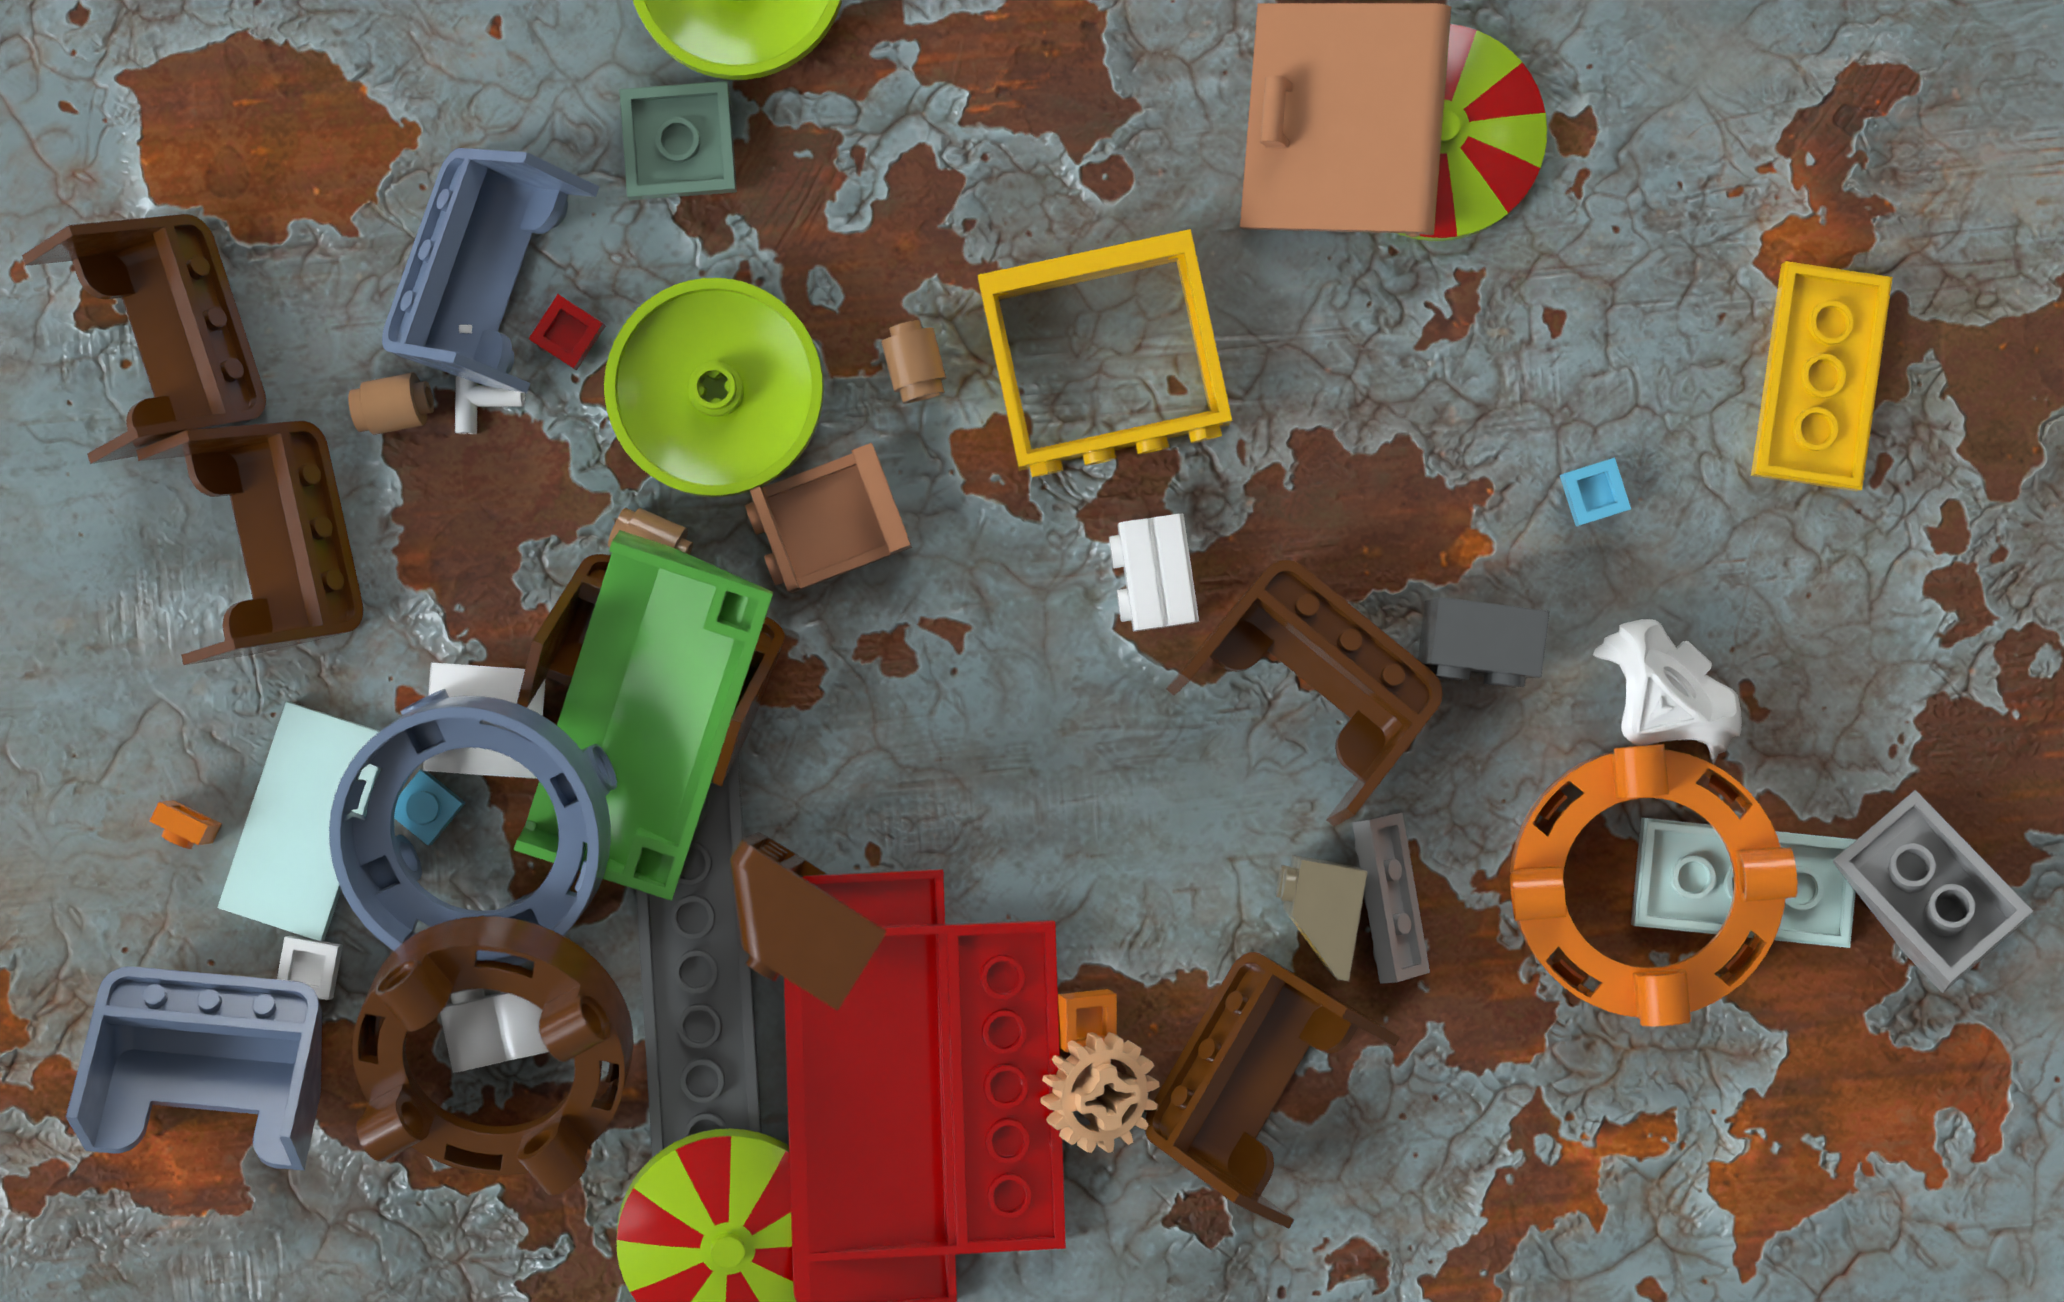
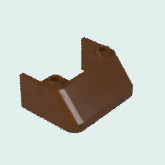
(180, 319)
(286, 528)
(562, 634)
(1338, 655)
(795, 925)
(1238, 1072)

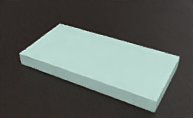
(284, 853)
(1689, 883)

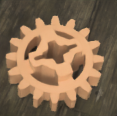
(1081, 1089)

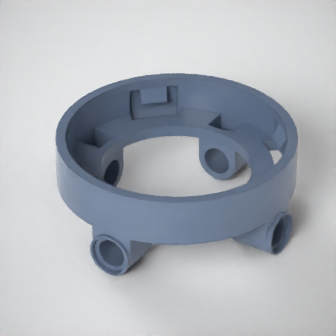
(383, 869)

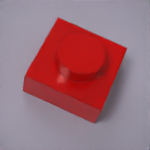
(567, 332)

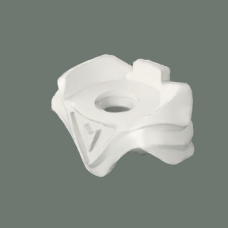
(1670, 690)

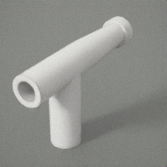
(470, 396)

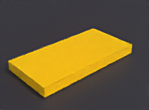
(1821, 376)

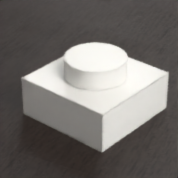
(311, 963)

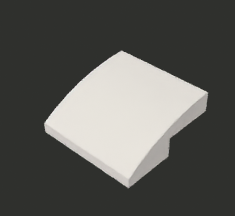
(487, 682)

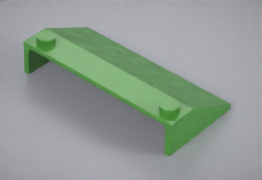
(658, 699)

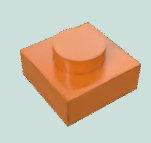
(184, 825)
(1086, 1013)

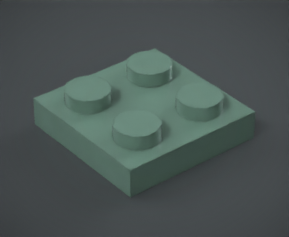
(678, 140)

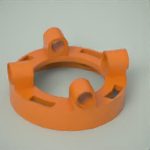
(1760, 867)

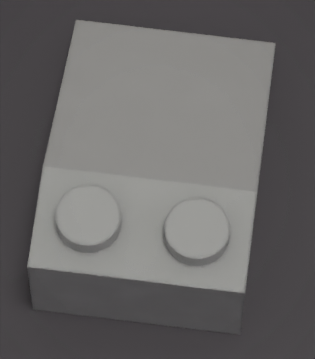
(1931, 891)

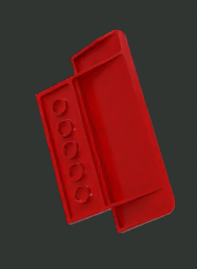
(922, 1100)

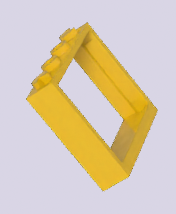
(1089, 266)

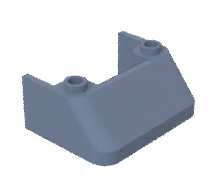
(470, 260)

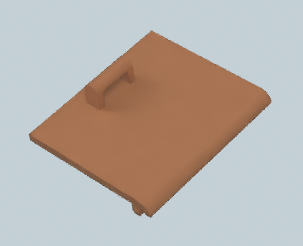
(1346, 117)

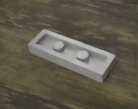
(1391, 898)

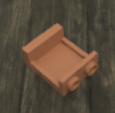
(828, 520)

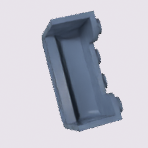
(200, 1047)

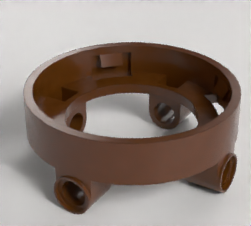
(579, 1020)

